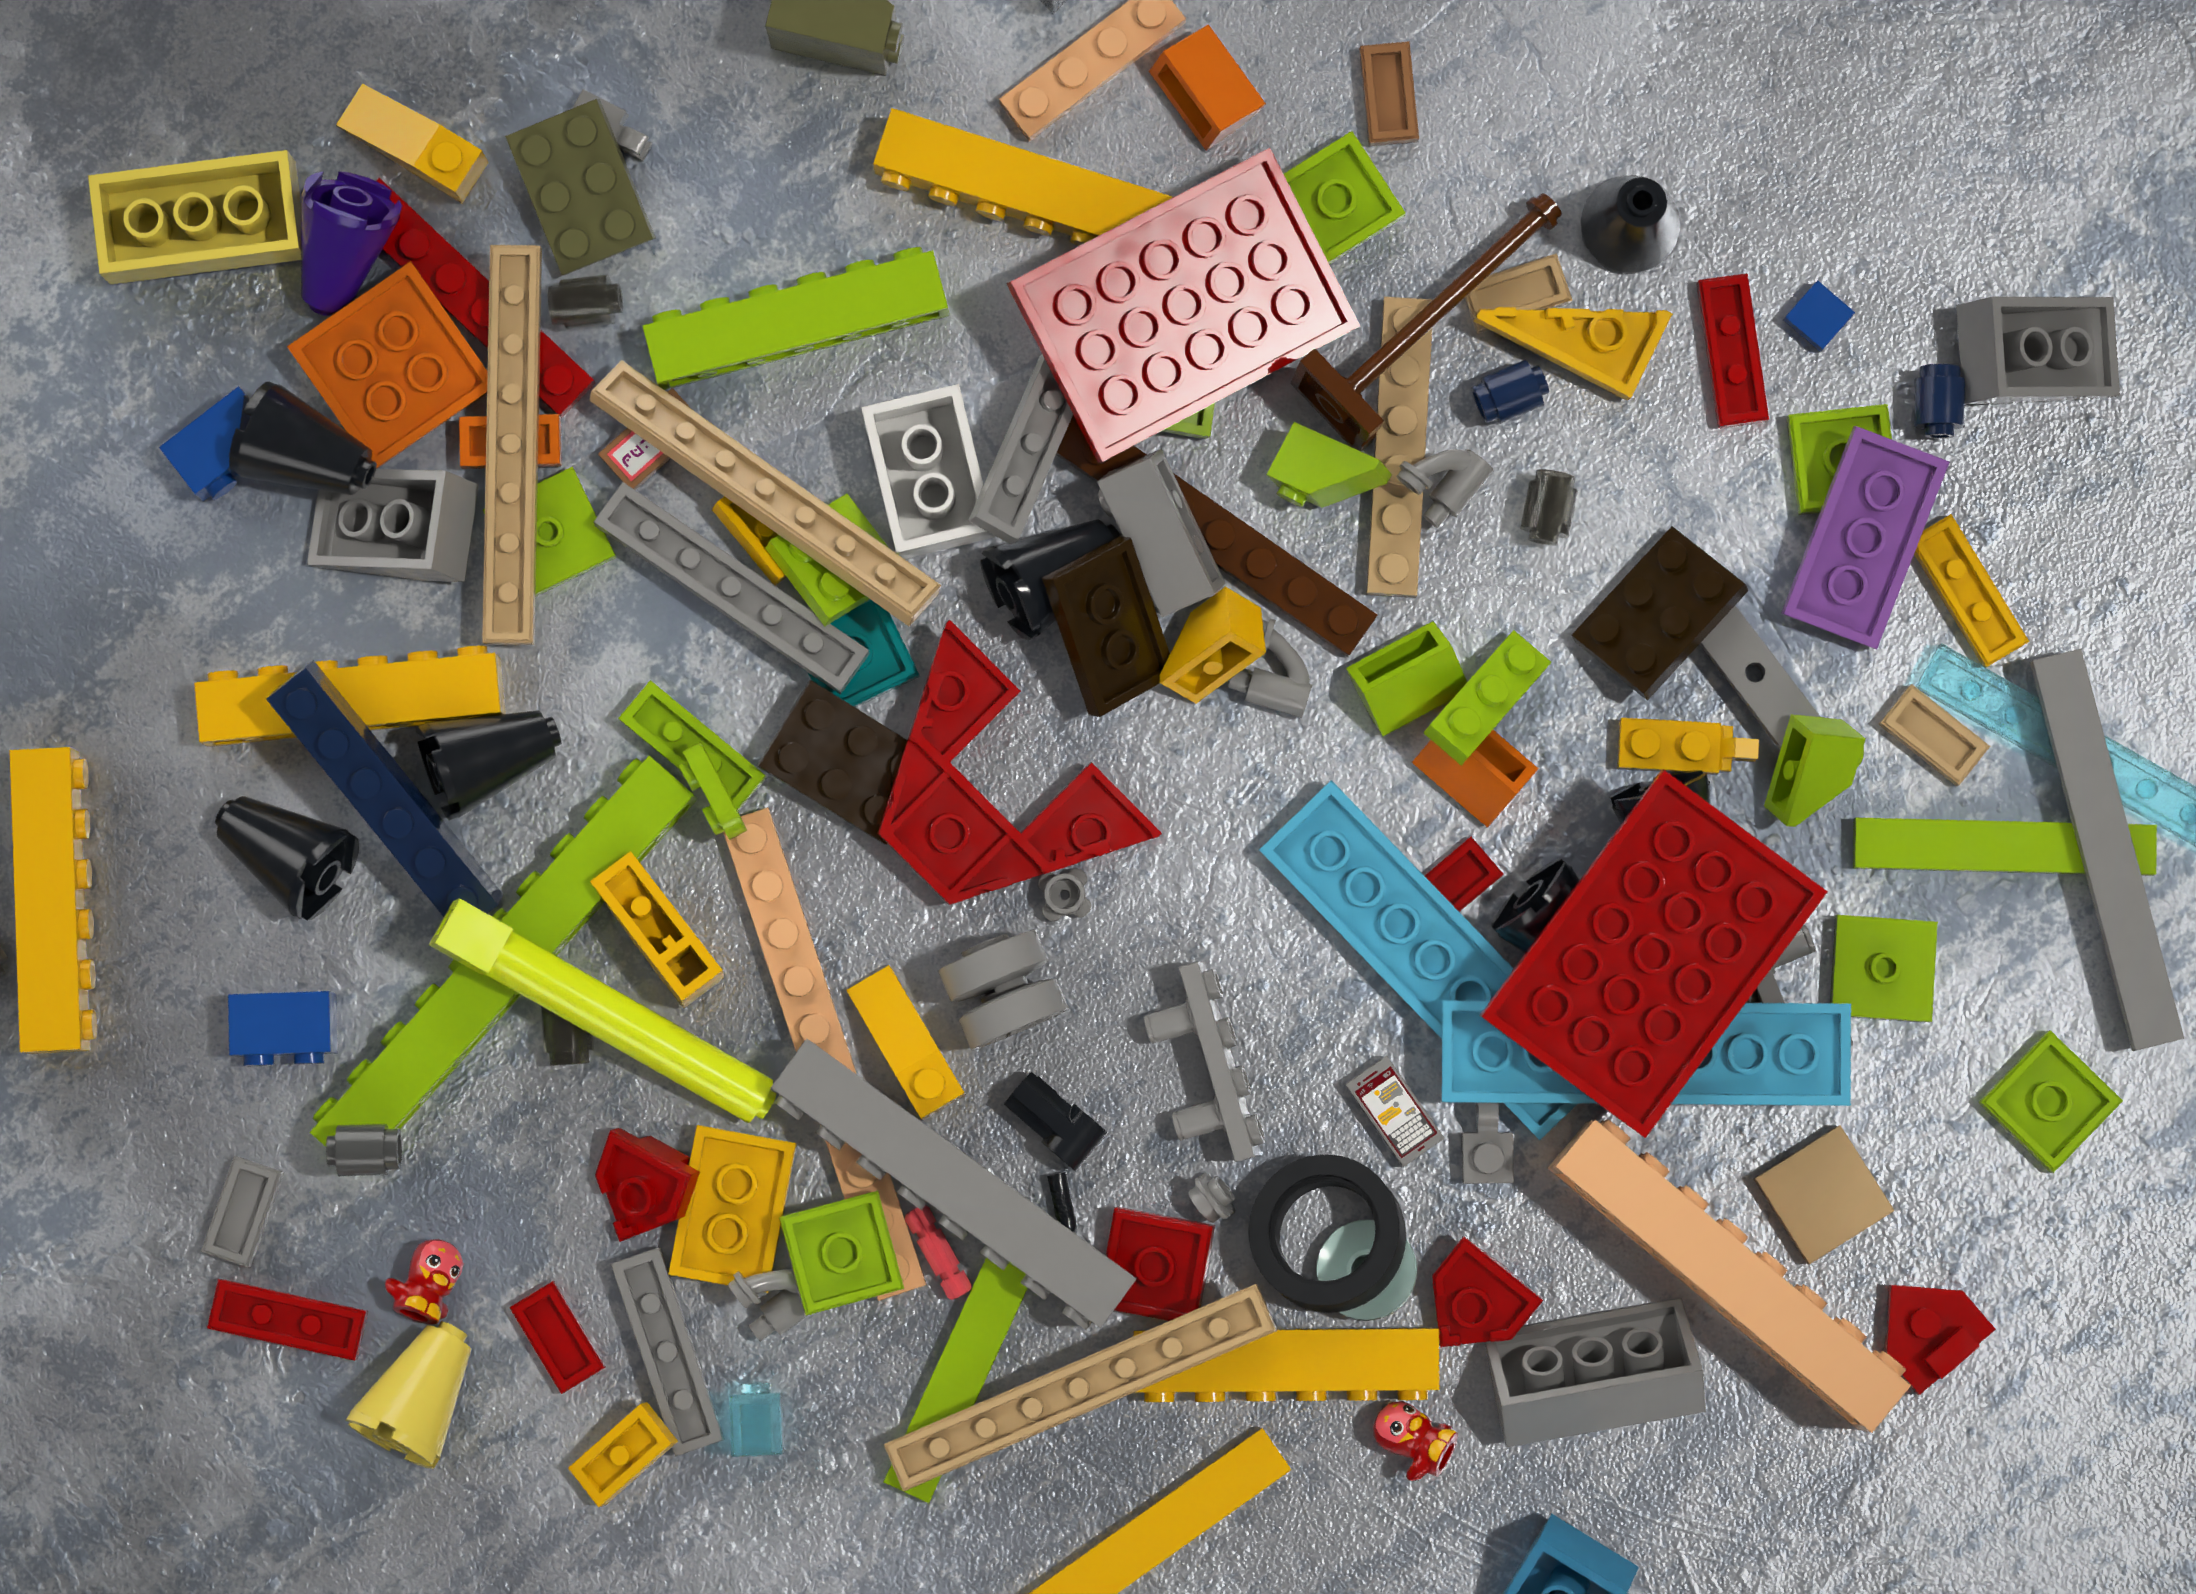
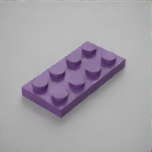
(1865, 537)

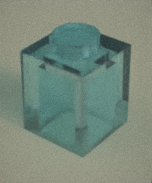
(756, 1421)

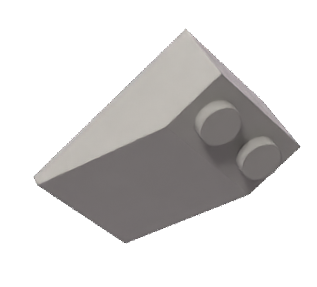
(2037, 349)
(398, 526)

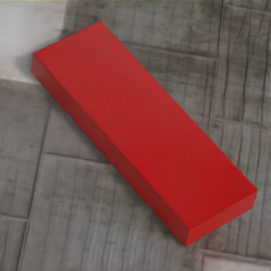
(1732, 351)
(287, 1319)

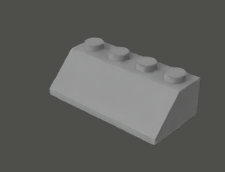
(1596, 1373)

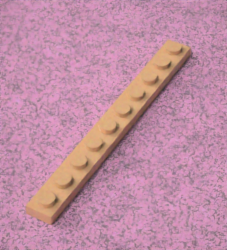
(809, 1004)

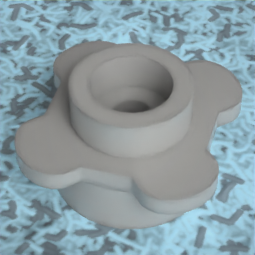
(1074, 884)
(1212, 1197)

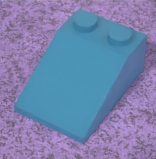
(1570, 1563)

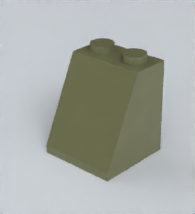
(838, 32)

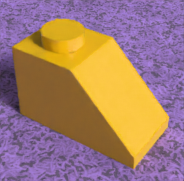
(1214, 645)

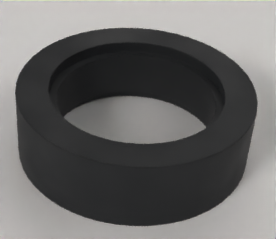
(1290, 1185)

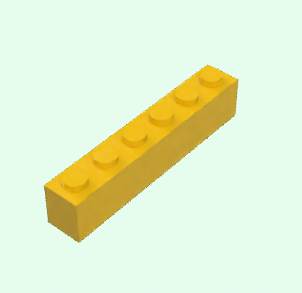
(1005, 180)
(378, 691)
(51, 900)
(1315, 1363)

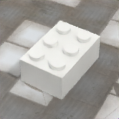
(926, 470)

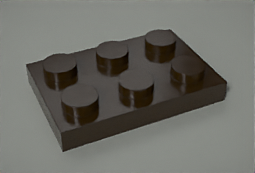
(1659, 613)
(1108, 625)
(836, 757)

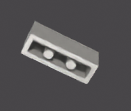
(1163, 532)

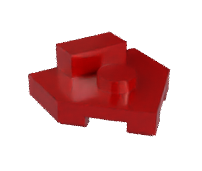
(644, 1182)
(1479, 1298)
(1932, 1332)

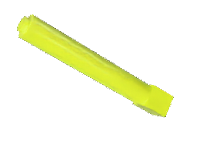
(602, 1011)

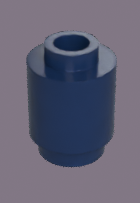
(1510, 392)
(1939, 400)

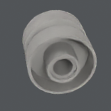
(1010, 1002)

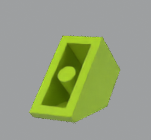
(1322, 469)
(1812, 766)

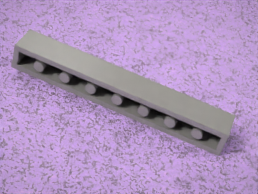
(952, 1183)

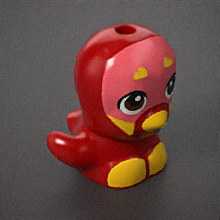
(431, 1277)
(1410, 1433)

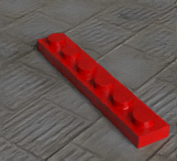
(466, 297)

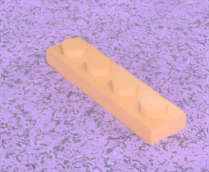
(1090, 63)

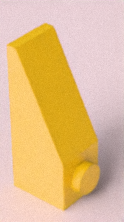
(414, 142)
(657, 930)
(905, 1042)

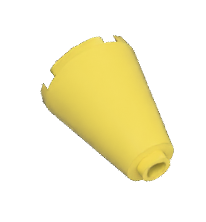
(416, 1396)

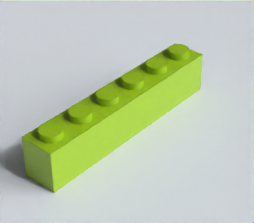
(795, 319)

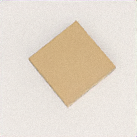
(1823, 1194)

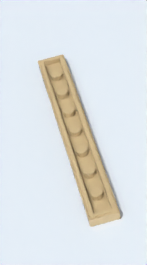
(512, 445)
(765, 493)
(1080, 1387)

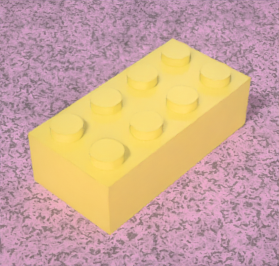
(196, 217)

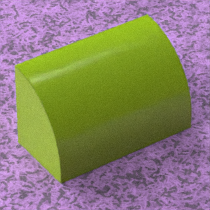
(1407, 678)

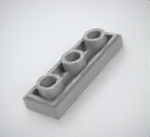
(1772, 700)

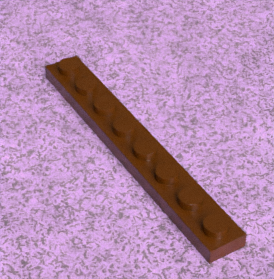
(1249, 556)

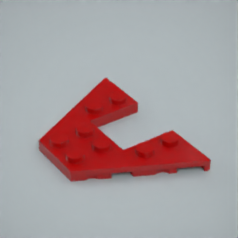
(952, 829)

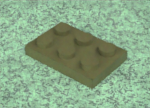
(580, 187)

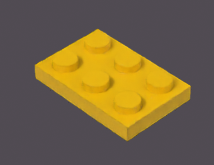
(734, 1206)

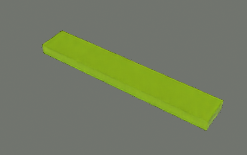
(1981, 846)
(967, 1355)

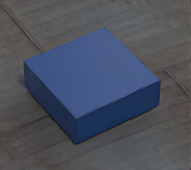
(1819, 316)

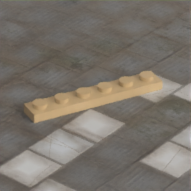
(1402, 437)

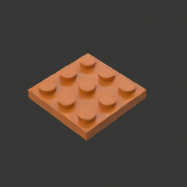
(392, 364)

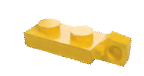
(1681, 746)

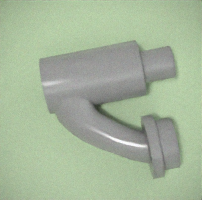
(1455, 490)
(1273, 690)
(779, 1312)

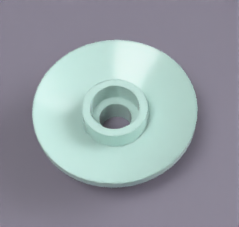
(1347, 1251)

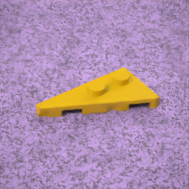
(1600, 346)

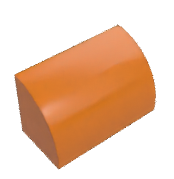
(1206, 87)
(1484, 780)

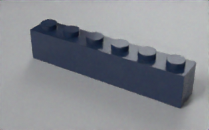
(382, 792)

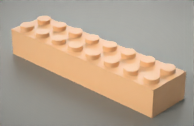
(1729, 1276)

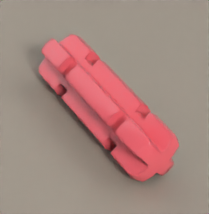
(938, 1252)

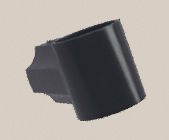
(1063, 1127)

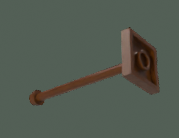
(1340, 398)

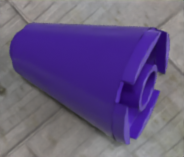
(341, 236)

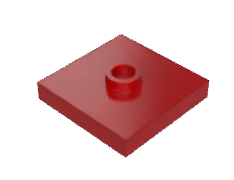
(1165, 1257)

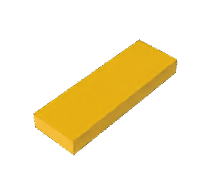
(1968, 592)

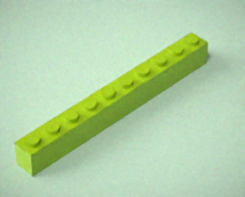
(547, 914)

